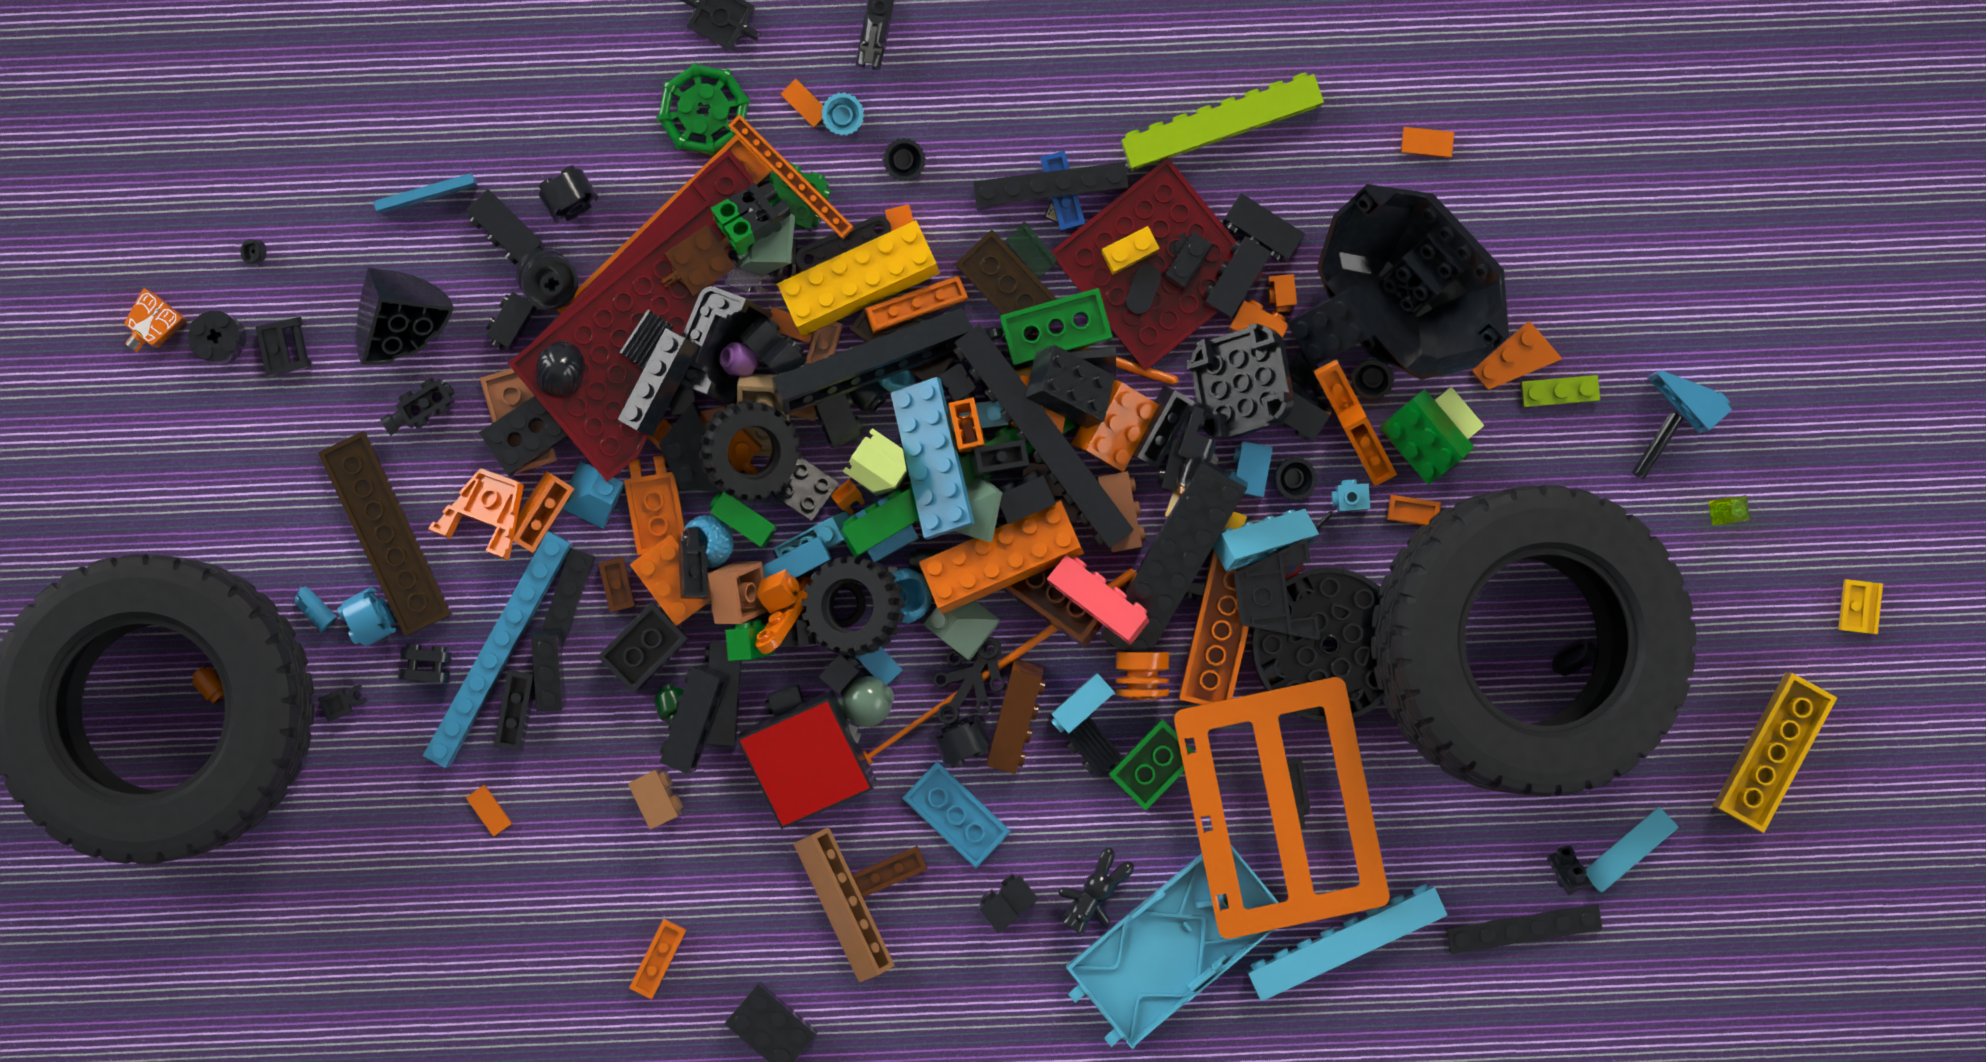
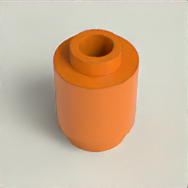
(208, 684)

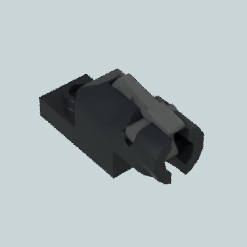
(875, 33)

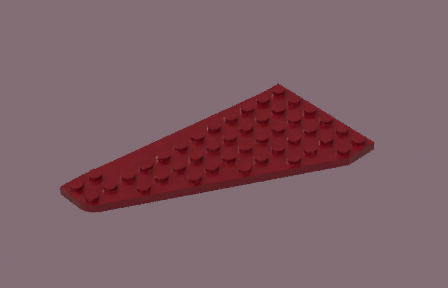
(611, 310)

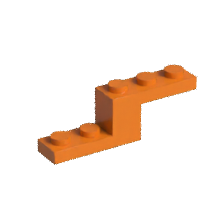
(1355, 422)

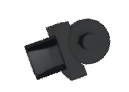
(1569, 871)

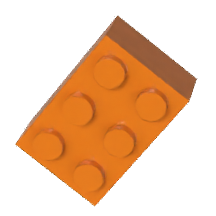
(1122, 430)
(660, 574)

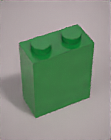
(743, 519)

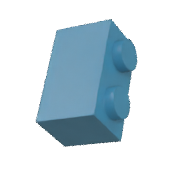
(1253, 466)

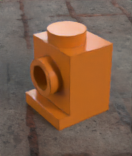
(1282, 292)

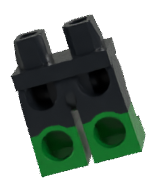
(750, 216)

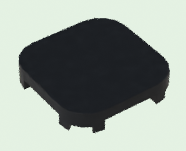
(1242, 381)

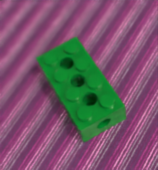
(1062, 311)

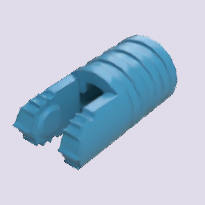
(314, 609)

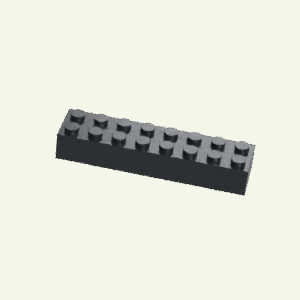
(1180, 550)

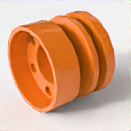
(1142, 674)

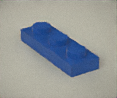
(1068, 208)

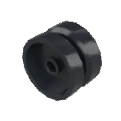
(547, 278)

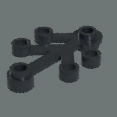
(971, 677)

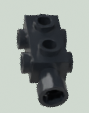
(425, 401)

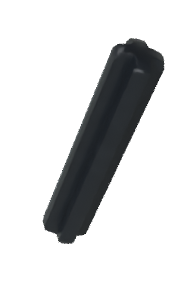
(1657, 445)

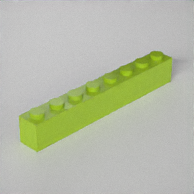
(1221, 122)

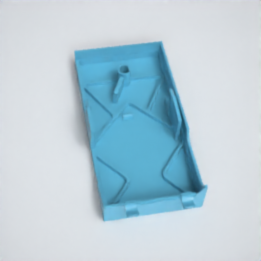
(1164, 952)

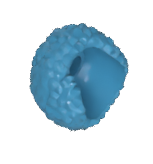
(716, 538)
(915, 594)

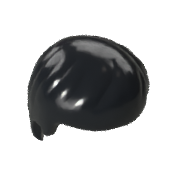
(560, 369)

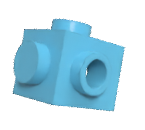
(1351, 496)

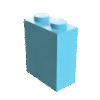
(1081, 703)

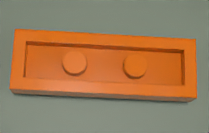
(658, 958)

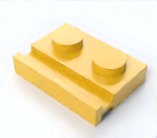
(1860, 606)

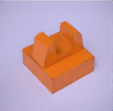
(846, 495)

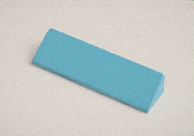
(1630, 849)

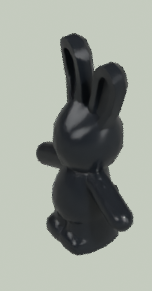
(1097, 889)

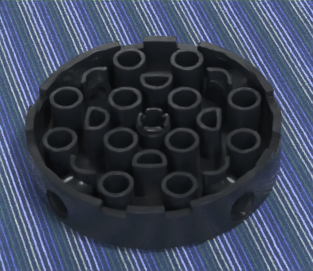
(1345, 612)

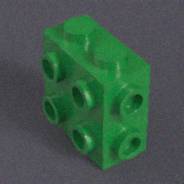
(804, 216)

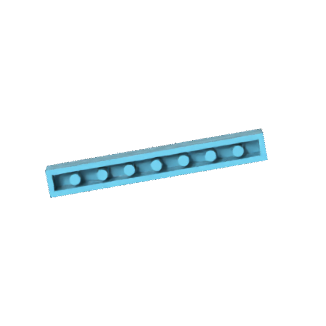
(1346, 942)

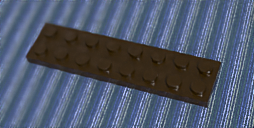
(385, 533)

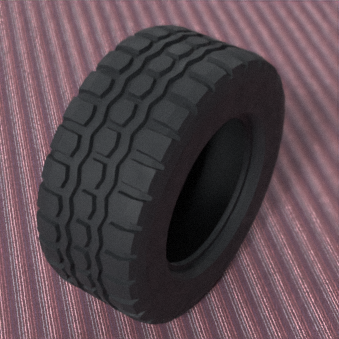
(1638, 621)
(43, 730)

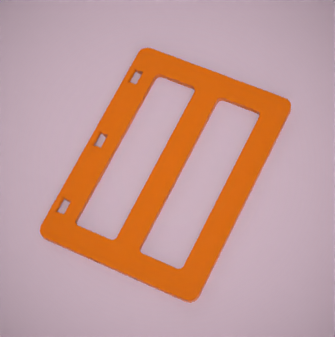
(1263, 712)

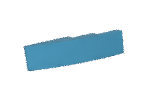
(800, 559)

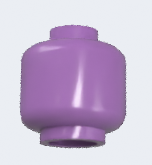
(739, 359)

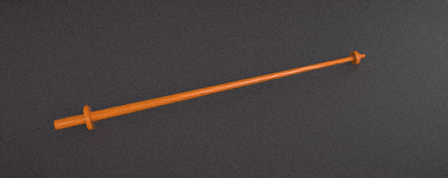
(1044, 634)

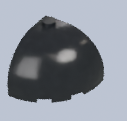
(398, 316)

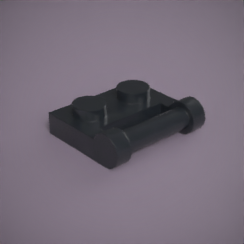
(275, 347)

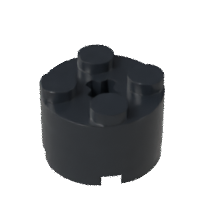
(567, 194)
(204, 330)
(961, 741)

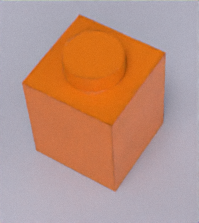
(778, 591)

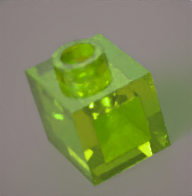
(1729, 510)

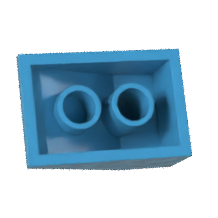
(1696, 403)

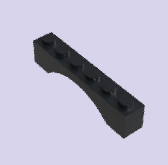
(1052, 184)

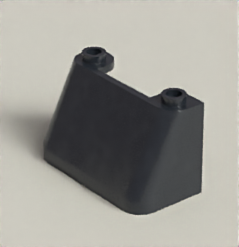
(713, 324)

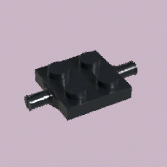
(722, 21)

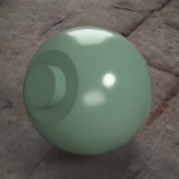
(866, 701)

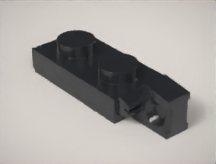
(692, 566)
(1299, 788)

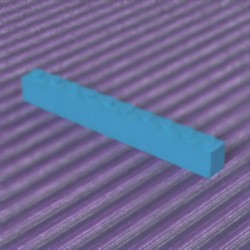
(498, 650)

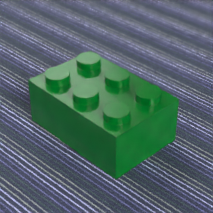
(1426, 437)
(1151, 765)

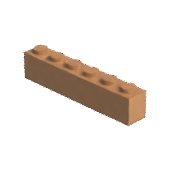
(844, 904)

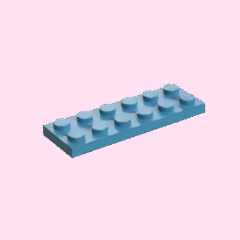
(932, 458)

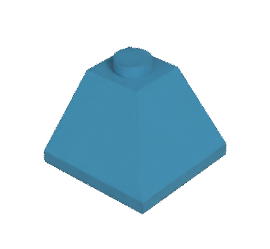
(592, 496)

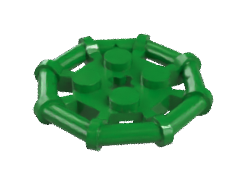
(688, 107)

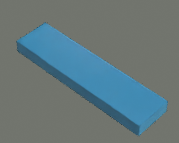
(425, 193)

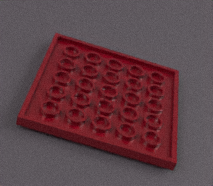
(1168, 208)

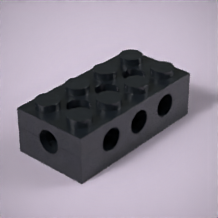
(533, 444)

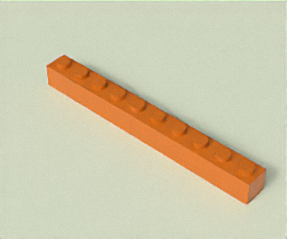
(790, 176)

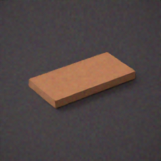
(503, 394)

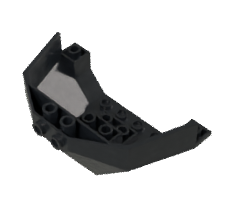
(1423, 278)

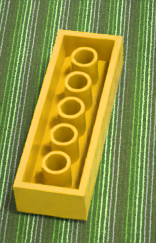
(858, 278)
(1774, 752)

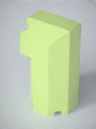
(878, 465)

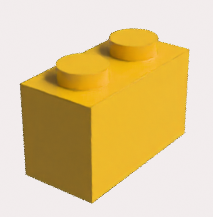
(1130, 250)

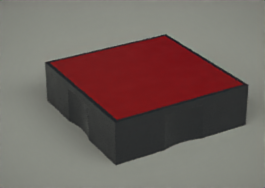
(806, 760)

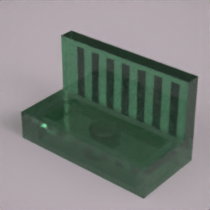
(1031, 250)

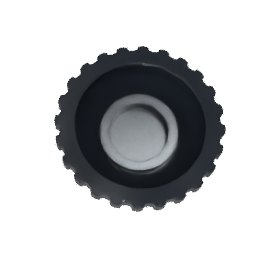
(904, 159)
(1372, 379)
(1295, 478)

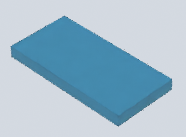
(956, 814)

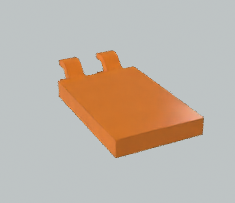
(653, 505)

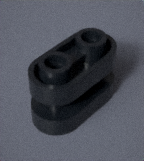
(414, 653)

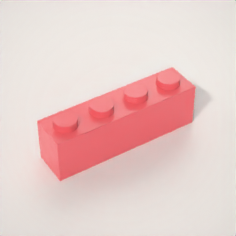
(1098, 599)

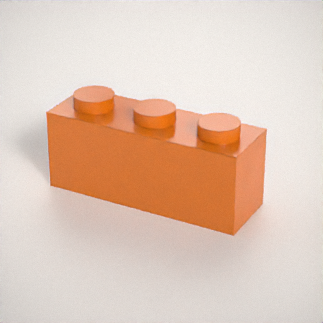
(540, 511)

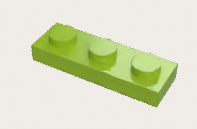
(1560, 391)

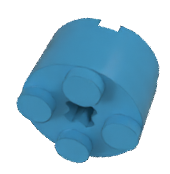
(367, 617)

